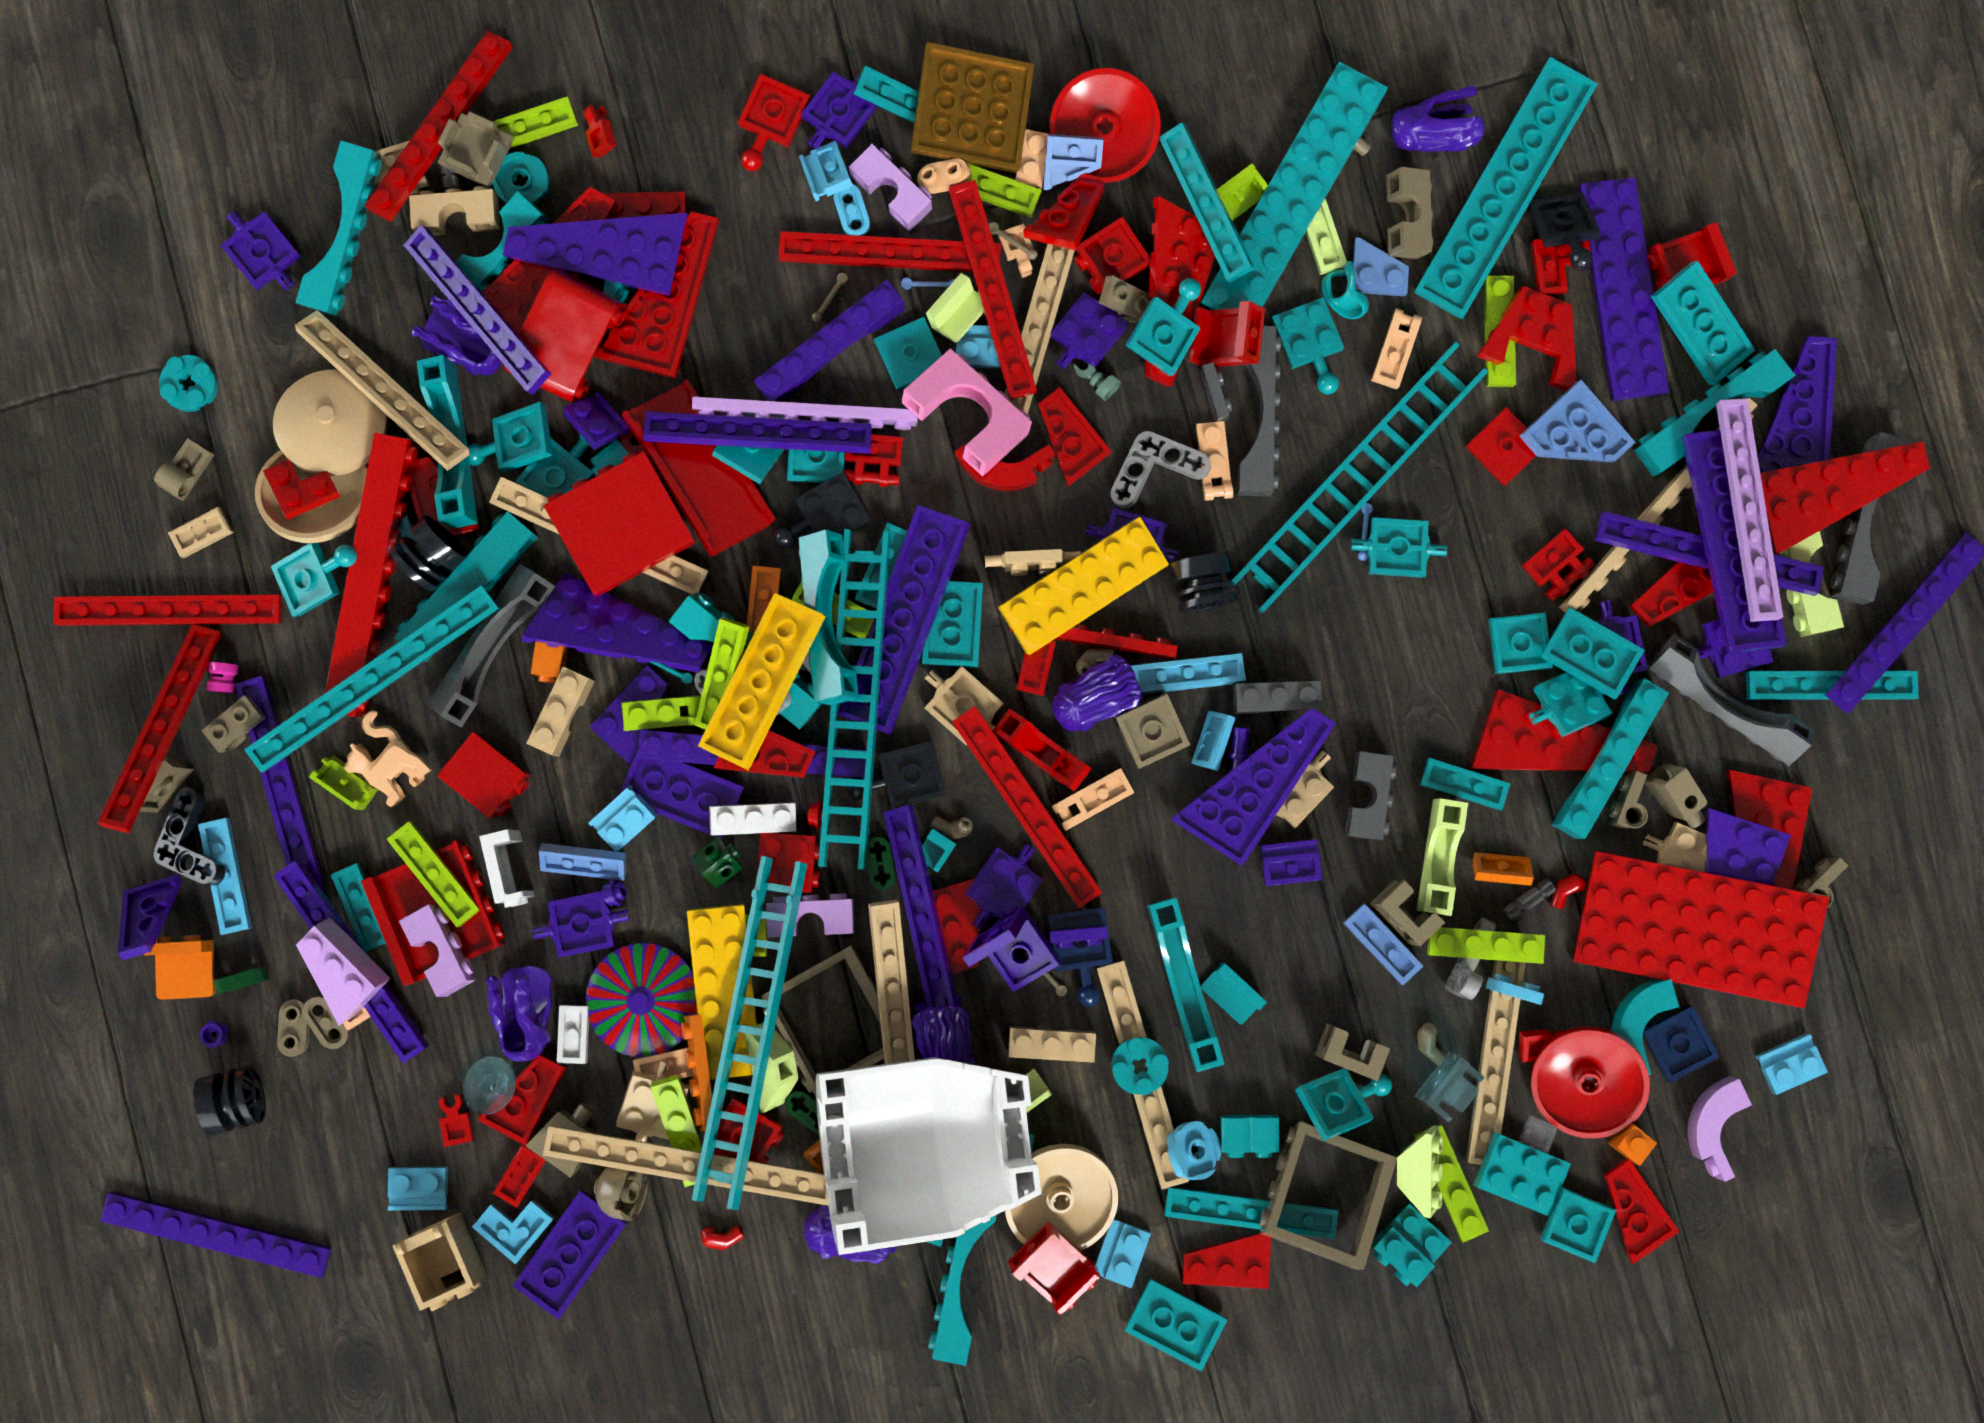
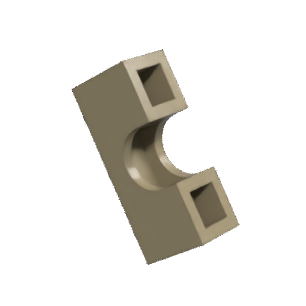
(1412, 191)

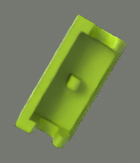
(1242, 191)
(347, 786)

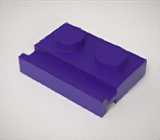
(596, 420)
(1291, 862)
(1065, 937)

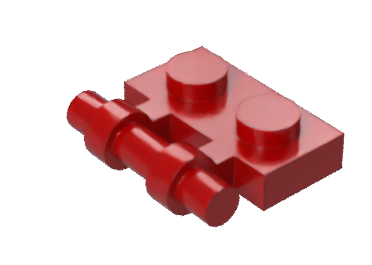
(884, 452)
(1552, 558)

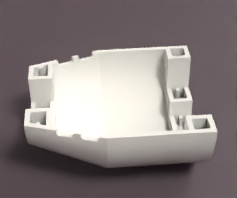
(922, 1150)

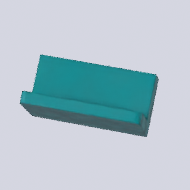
(1232, 993)

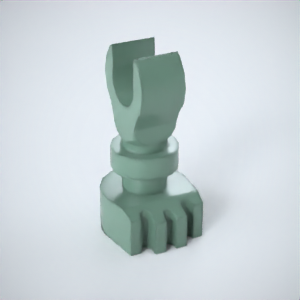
(1106, 387)

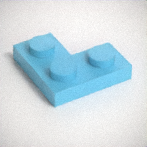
(512, 1236)

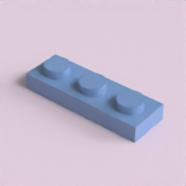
(582, 861)
(1382, 944)

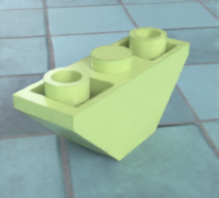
(780, 1072)
(1420, 1172)

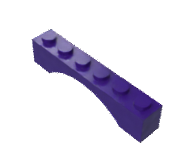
(858, 321)

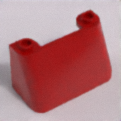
(567, 330)

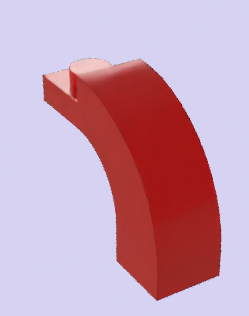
(1010, 475)
(1041, 750)

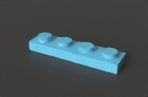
(1190, 673)
(230, 894)

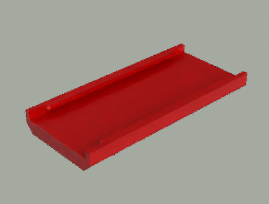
(713, 496)

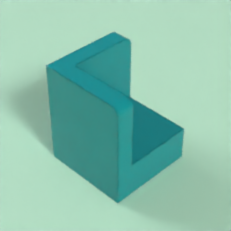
(937, 850)

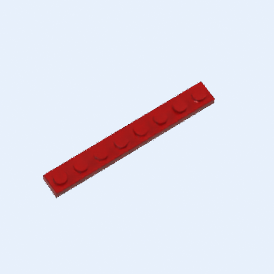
(424, 145)
(875, 251)
(992, 290)
(167, 610)
(159, 729)
(1027, 806)

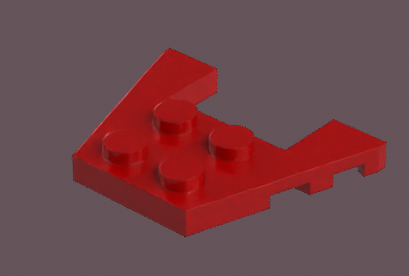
(1539, 324)

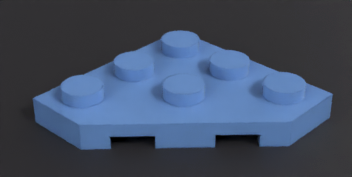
(1577, 429)

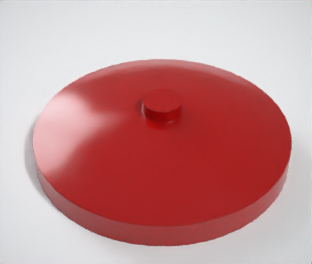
(1111, 107)
(1590, 1082)

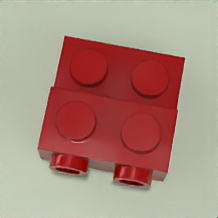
(1112, 253)
(785, 851)
(766, 1133)

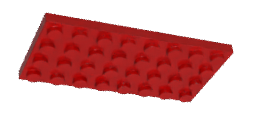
(1700, 928)

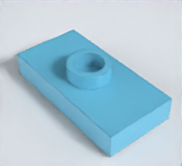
(1213, 740)

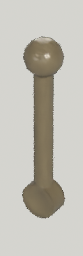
(994, 228)
(842, 279)
(1061, 990)

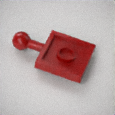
(772, 114)

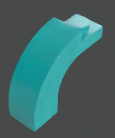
(1640, 1007)

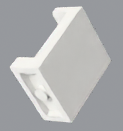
(500, 869)

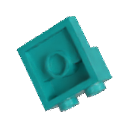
(1410, 1245)

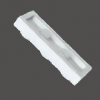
(752, 818)

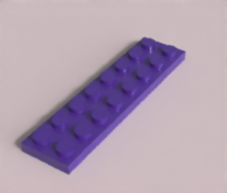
(1624, 292)
(1718, 529)
(910, 611)

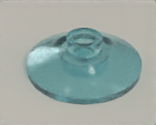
(479, 1082)

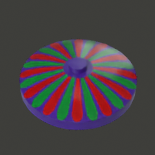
(641, 999)

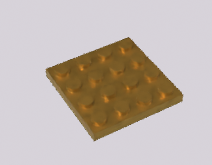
(972, 107)

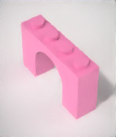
(955, 378)

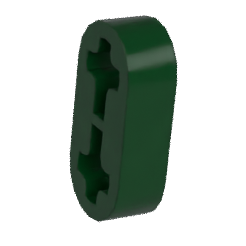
(887, 863)
(240, 980)
(800, 1114)

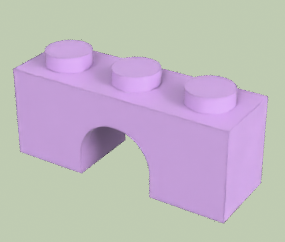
(875, 169)
(835, 913)
(452, 968)

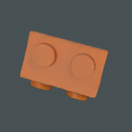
(184, 967)

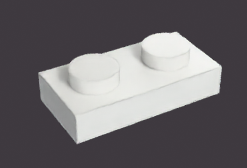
(573, 1034)

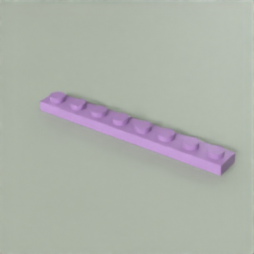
(900, 418)
(1749, 510)

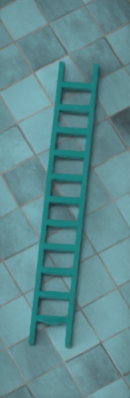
(1264, 579)
(873, 699)
(733, 1027)

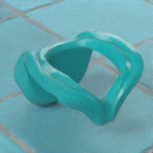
(1352, 303)

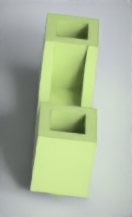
(1817, 612)
(1437, 878)

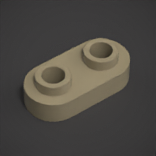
(324, 1023)
(294, 1028)

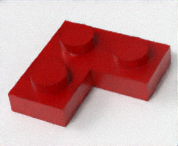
(1550, 266)
(299, 496)

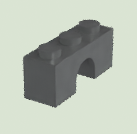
(1276, 696)
(1376, 772)

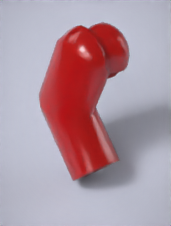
(1566, 887)
(721, 1241)

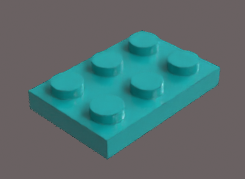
(956, 628)
(1592, 653)
(1522, 1174)
(1175, 1324)

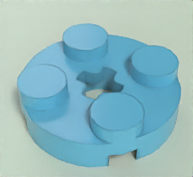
(1180, 1153)

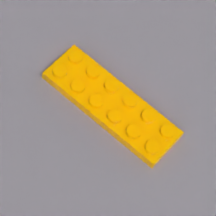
(1083, 585)
(761, 681)
(716, 951)

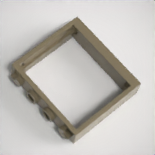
(786, 1032)
(1372, 1207)

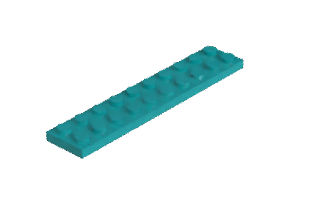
(1300, 186)
(1505, 188)

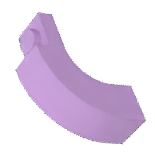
(1707, 1119)

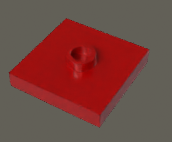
(1501, 448)

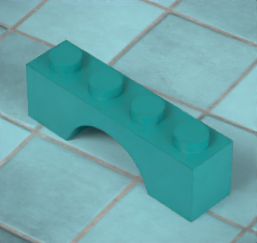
(516, 212)

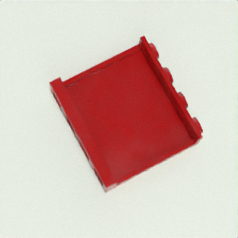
(618, 523)
(401, 894)

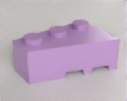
(340, 969)

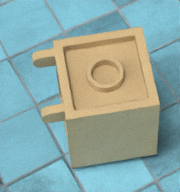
(436, 1253)

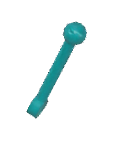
(687, 678)

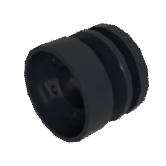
(423, 558)
(1203, 582)
(229, 1100)

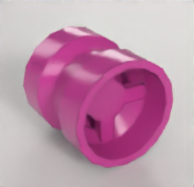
(217, 682)

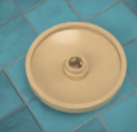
(327, 424)
(321, 522)
(1075, 1196)

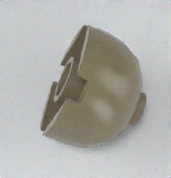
(620, 1193)

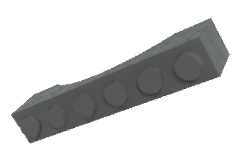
(1256, 470)
(1856, 570)
(461, 686)
(1777, 733)

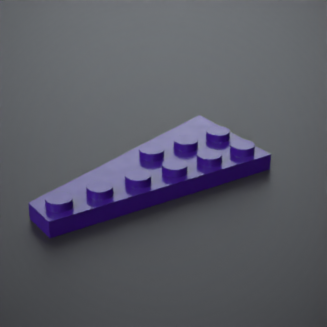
(619, 250)
(1804, 414)
(611, 629)
(1246, 800)
(1743, 848)

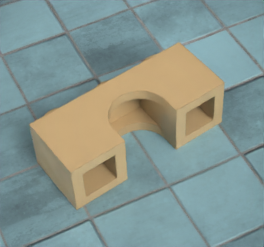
(434, 208)
(553, 723)
(1052, 1044)

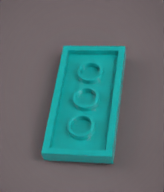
(1703, 323)

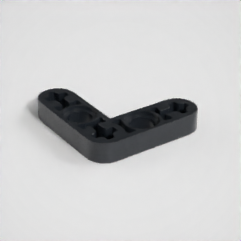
(178, 843)

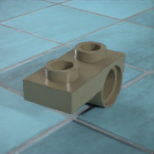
(1124, 298)
(184, 470)
(231, 726)
(1630, 791)
(1826, 872)

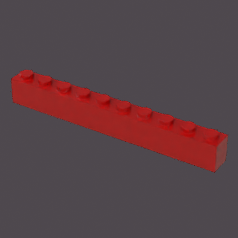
(369, 577)

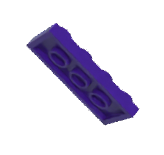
(681, 791)
(569, 1255)

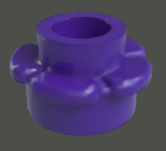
(614, 893)
(207, 1037)

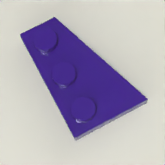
(610, 723)
(144, 914)

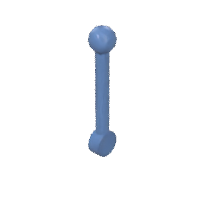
(907, 283)
(1366, 509)

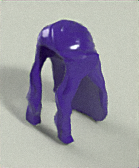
(1424, 130)
(452, 336)
(1097, 695)
(524, 1013)
(943, 1032)
(820, 1238)

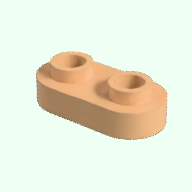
(942, 175)

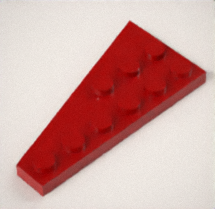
(1178, 254)
(521, 281)
(659, 324)
(1819, 493)
(1516, 743)
(1776, 806)

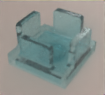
(1449, 1086)

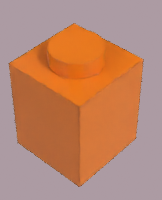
(548, 662)
(1632, 1144)

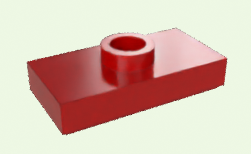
(1036, 670)
(519, 1176)

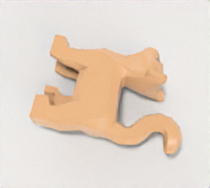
(389, 764)

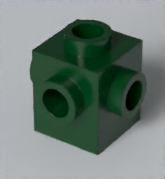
(718, 861)

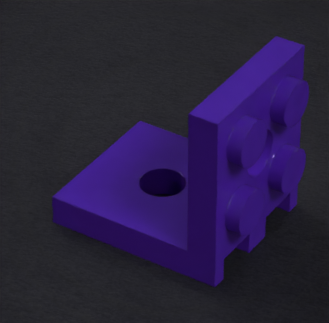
(999, 946)

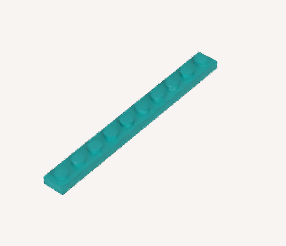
(371, 679)

